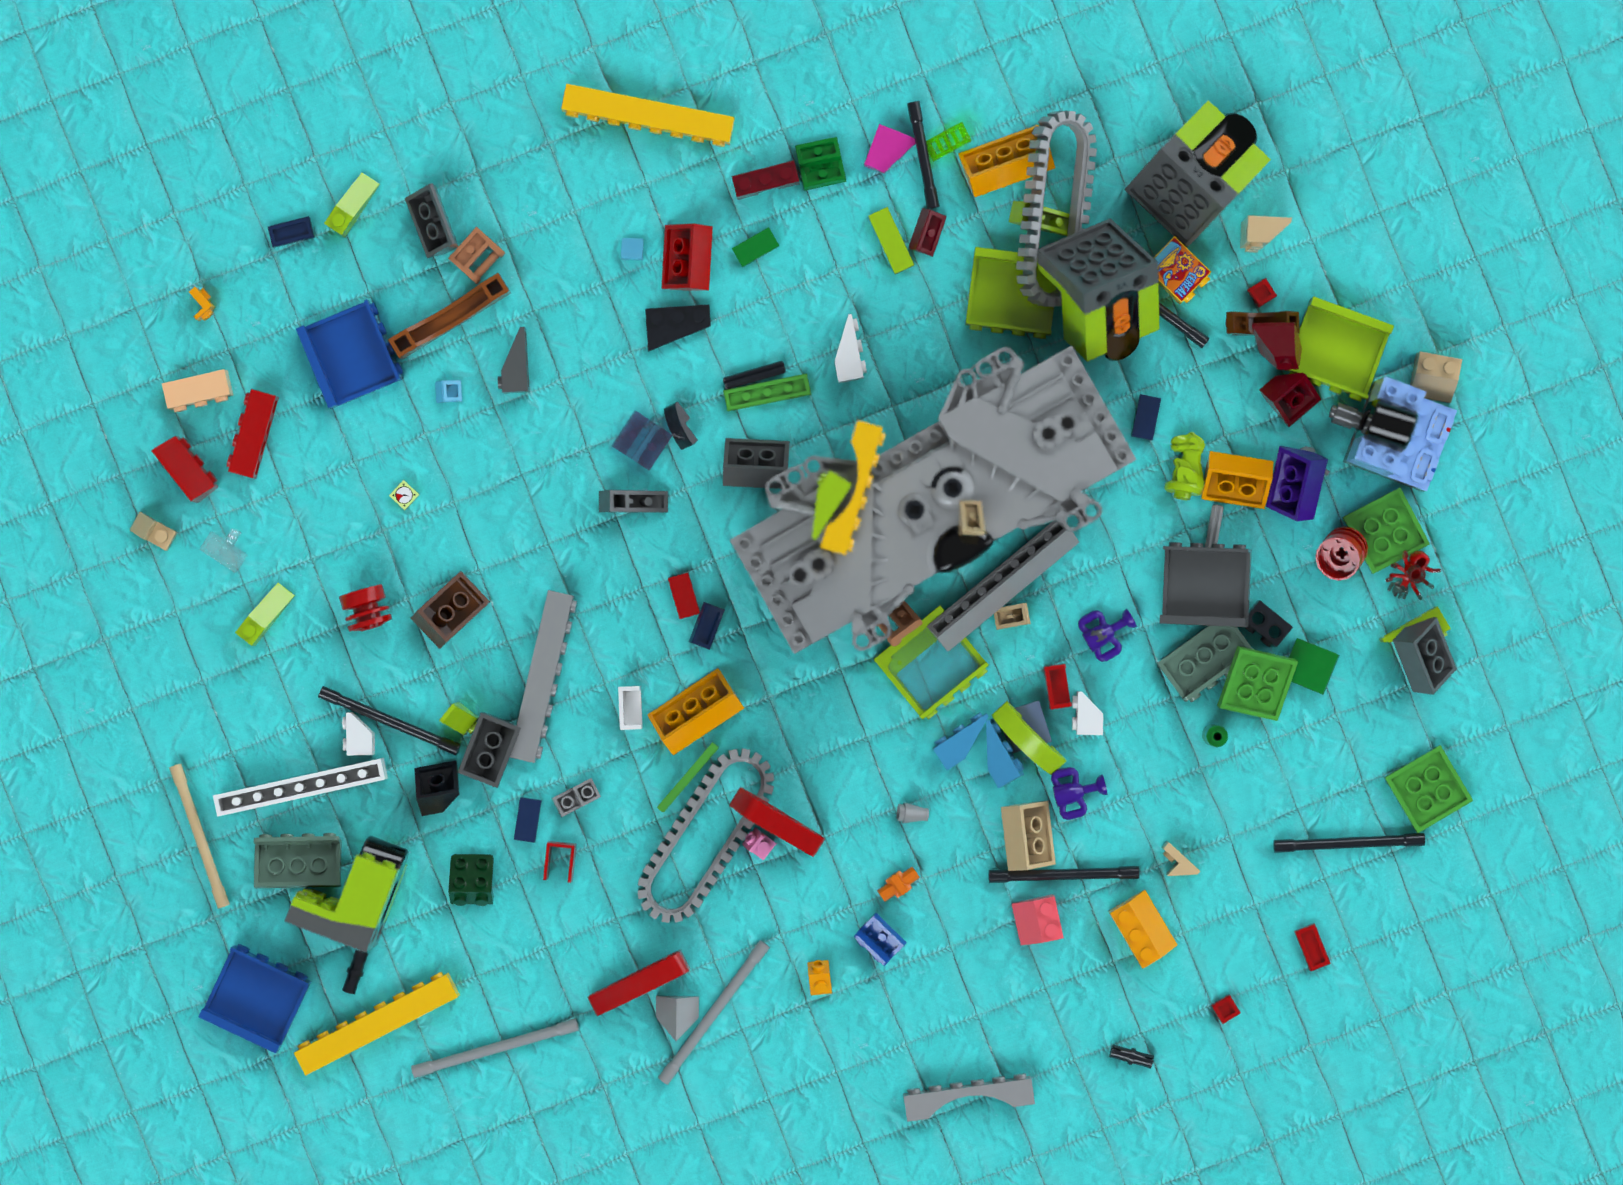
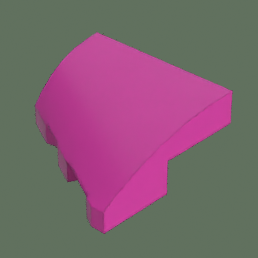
(887, 148)

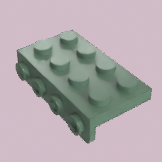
(1202, 660)
(297, 861)

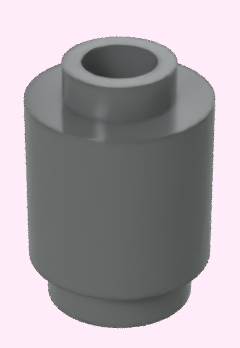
(1345, 415)

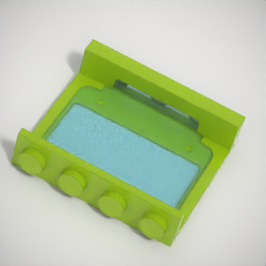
(926, 670)

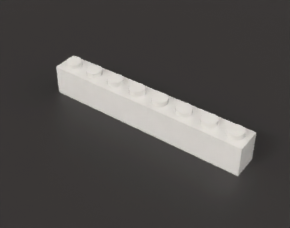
(300, 787)

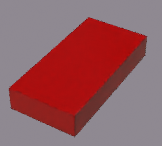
(684, 595)
(1312, 947)

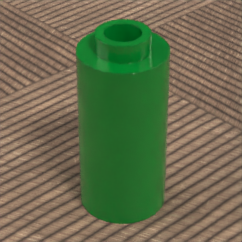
(1208, 733)

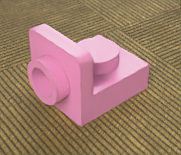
(758, 843)

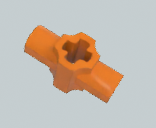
(898, 884)

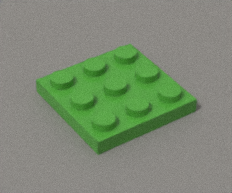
(1388, 529)
(1257, 683)
(1428, 789)

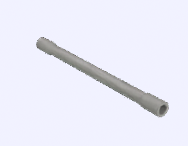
(557, 1030)
(673, 1066)

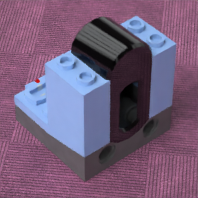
(1400, 434)

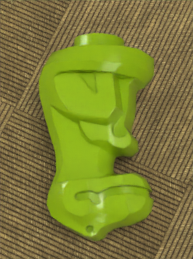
(1188, 473)

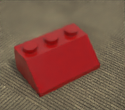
(687, 257)
(186, 468)

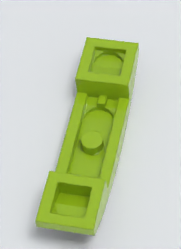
(1027, 739)

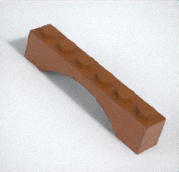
(448, 318)

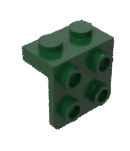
(471, 879)

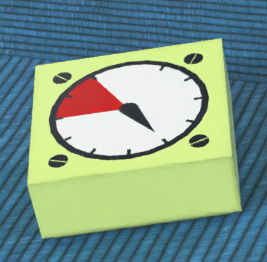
(404, 495)

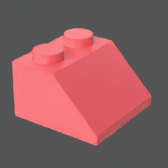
(1037, 920)

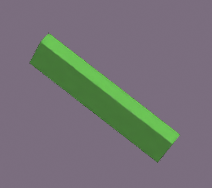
(767, 392)
(688, 777)

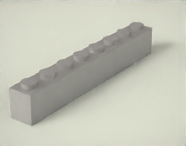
(1002, 584)
(542, 675)

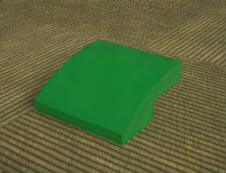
(820, 163)
(1313, 666)

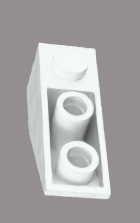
(847, 359)

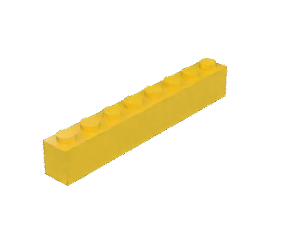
(647, 114)
(376, 1023)

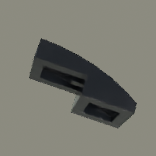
(676, 420)

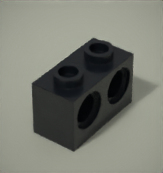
(1270, 619)

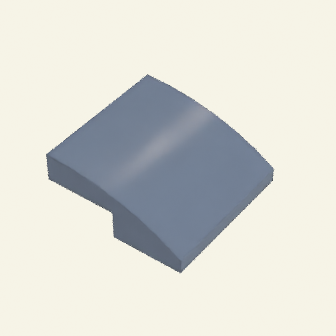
(1034, 717)

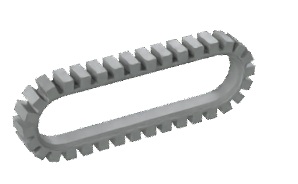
(1036, 199)
(681, 827)

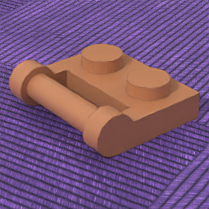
(471, 250)
(905, 620)

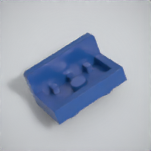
(879, 939)

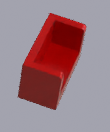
(1057, 686)

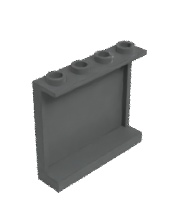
(1206, 585)

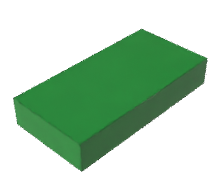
(755, 247)

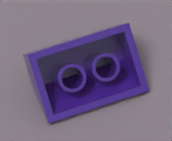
(1296, 483)

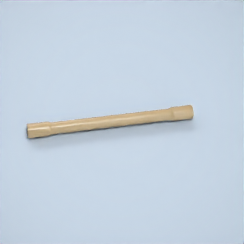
(217, 888)

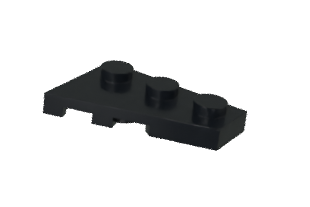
(674, 323)

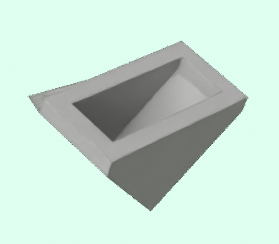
(677, 1013)

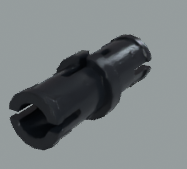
(355, 971)
(1131, 1056)

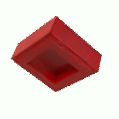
(1262, 292)
(1225, 1009)

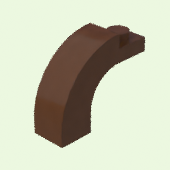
(1241, 322)

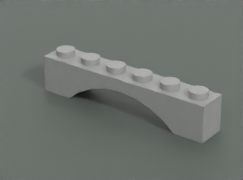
(1014, 1091)

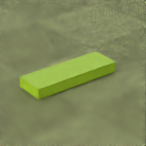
(891, 240)

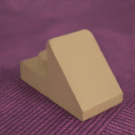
(153, 531)
(1182, 866)

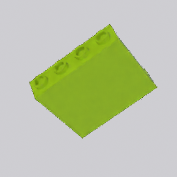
(997, 298)
(1341, 348)

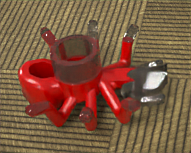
(1413, 573)

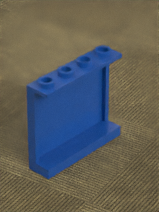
(350, 354)
(255, 998)

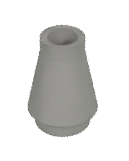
(911, 813)

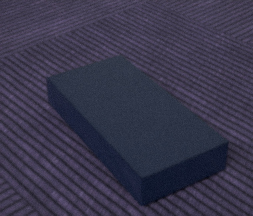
(291, 232)
(1146, 417)
(706, 625)
(527, 819)

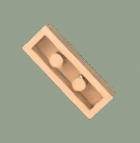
(197, 390)

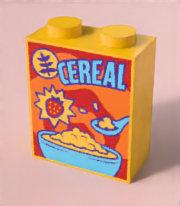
(1180, 271)

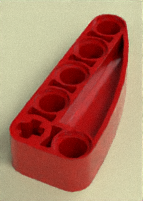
(776, 822)
(639, 983)

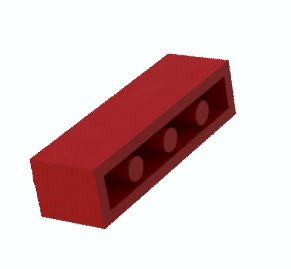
(253, 433)

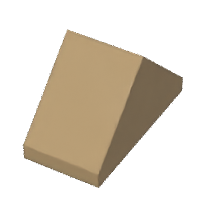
(971, 518)
(1012, 616)

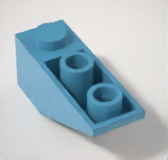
(956, 747)
(1000, 759)

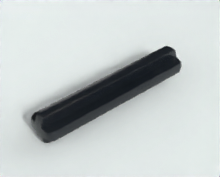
(754, 375)

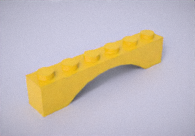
(839, 532)

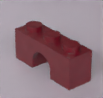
(765, 179)

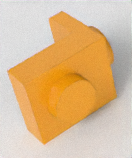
(202, 298)
(819, 977)

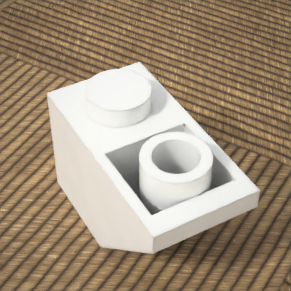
(1088, 717)
(359, 737)

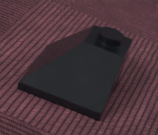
(436, 787)

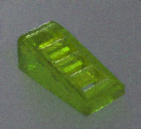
(966, 140)

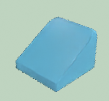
(632, 249)
(448, 391)

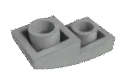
(576, 797)

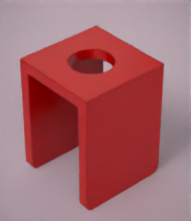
(550, 844)

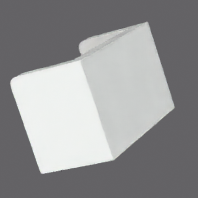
(630, 707)

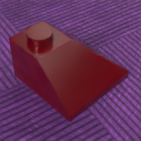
(1279, 344)
(1290, 396)

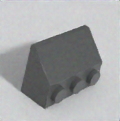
(431, 221)
(754, 462)
(1425, 656)
(489, 749)

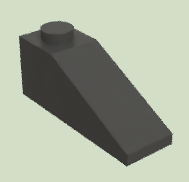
(515, 370)
(633, 501)

